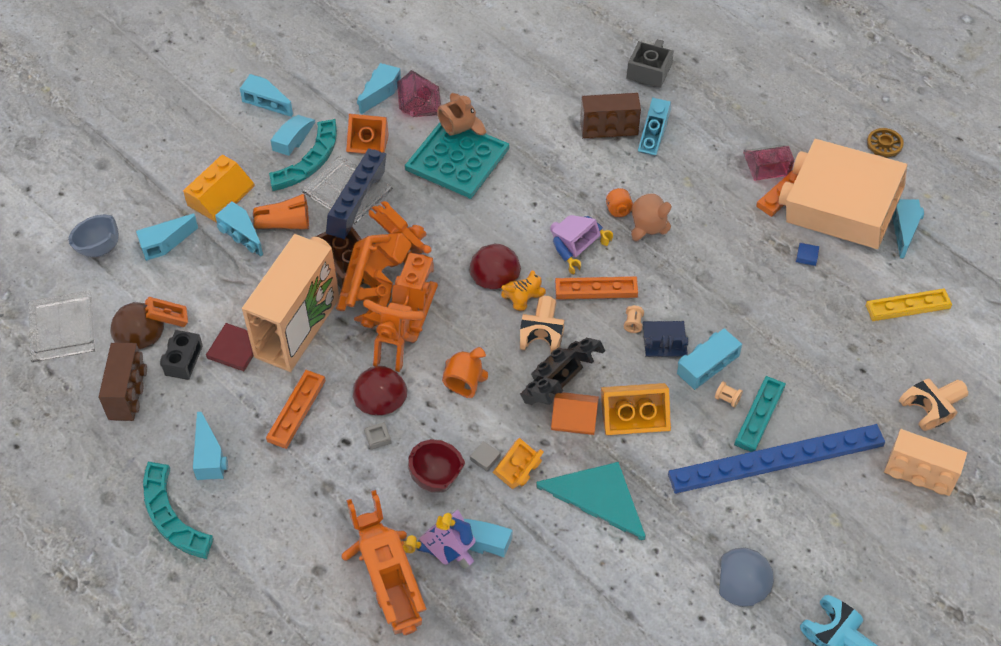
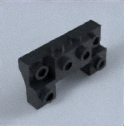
(559, 369)

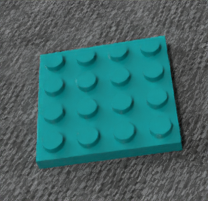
(458, 160)

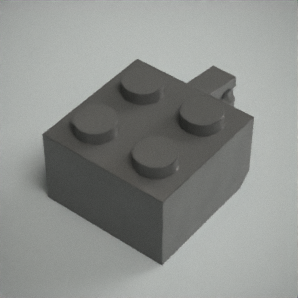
(650, 63)

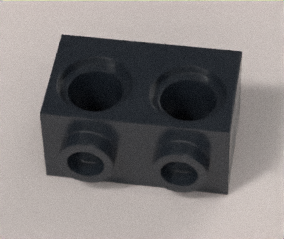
(184, 351)

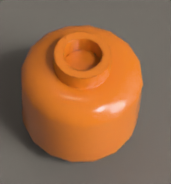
(619, 202)

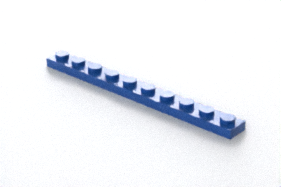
(775, 458)

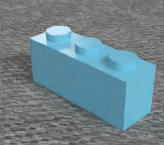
(709, 358)

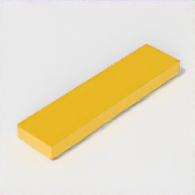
(908, 304)

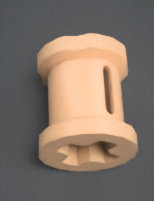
(634, 319)
(728, 394)

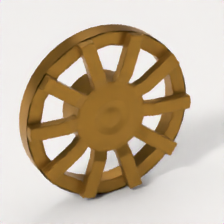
(885, 142)

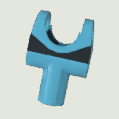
(841, 630)

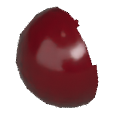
(494, 266)
(379, 391)
(435, 465)

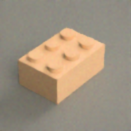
(925, 462)

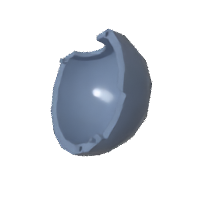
(94, 236)
(745, 577)

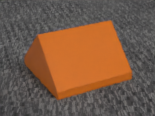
(366, 133)
(574, 413)

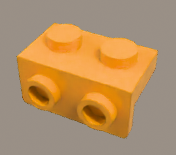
(517, 464)

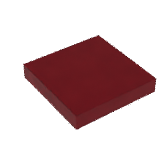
(231, 348)

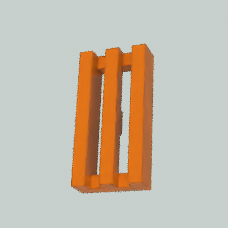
(168, 314)

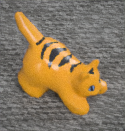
(523, 290)

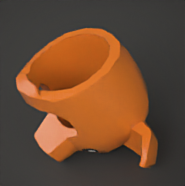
(463, 369)

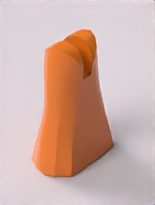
(285, 214)

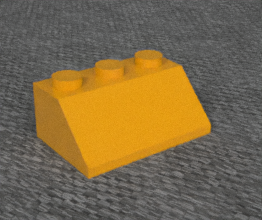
(217, 187)
(636, 408)

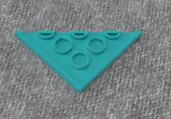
(599, 493)

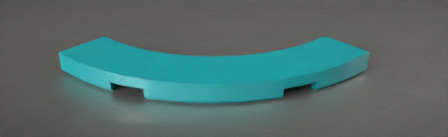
(311, 162)
(164, 517)

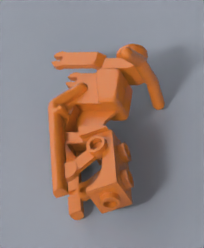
(373, 255)
(401, 318)
(388, 568)

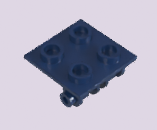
(665, 338)

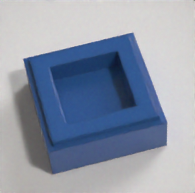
(807, 254)

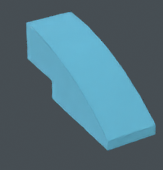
(291, 134)
(490, 537)

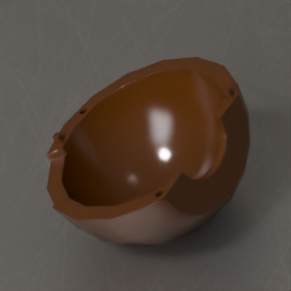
(132, 326)

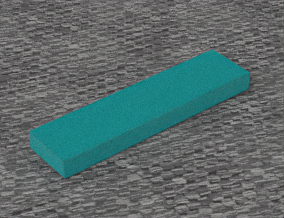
(760, 414)

